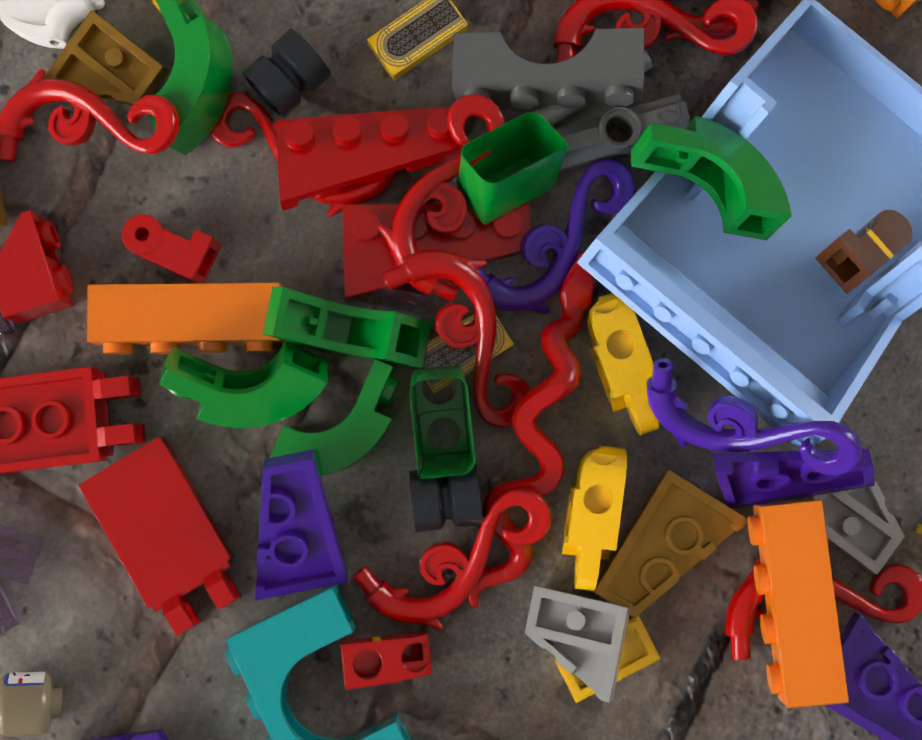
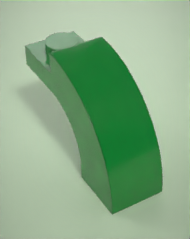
(199, 73)
(723, 165)
(346, 329)
(247, 396)
(353, 437)

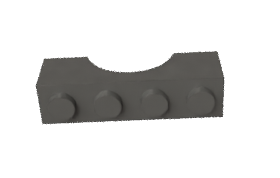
(602, 73)

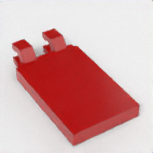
(62, 418)
(162, 532)

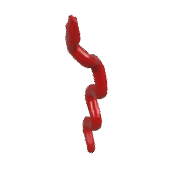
(574, 297)

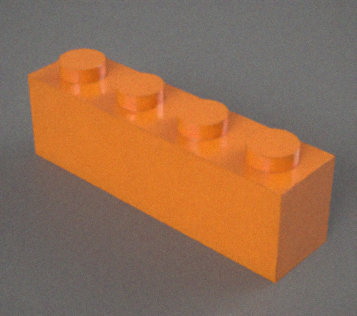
(179, 316)
(799, 603)

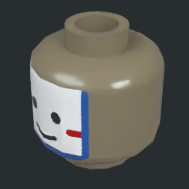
(28, 703)

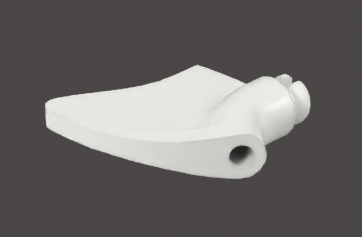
(46, 21)

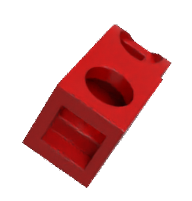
(159, 246)
(384, 659)

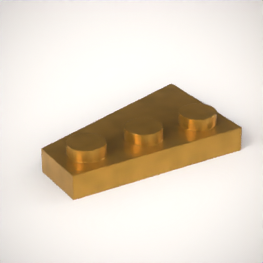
(664, 542)

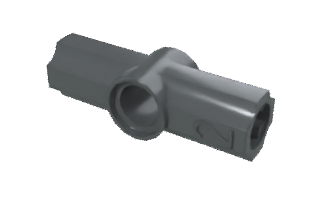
(591, 143)

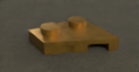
(107, 63)

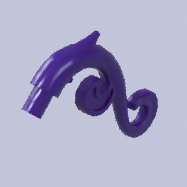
(565, 246)
(745, 436)

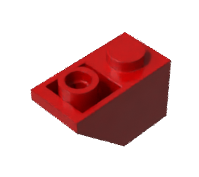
(31, 272)

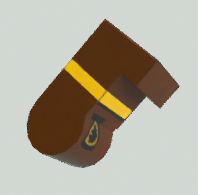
(858, 256)

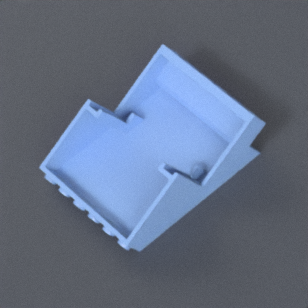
(763, 312)

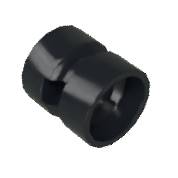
(288, 72)
(444, 499)

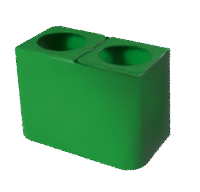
(520, 143)
(437, 461)

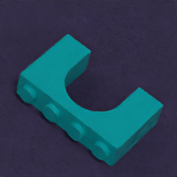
(272, 647)

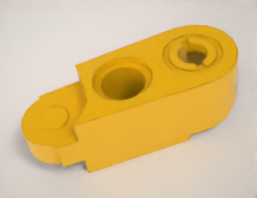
(622, 359)
(594, 512)

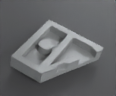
(861, 526)
(581, 635)

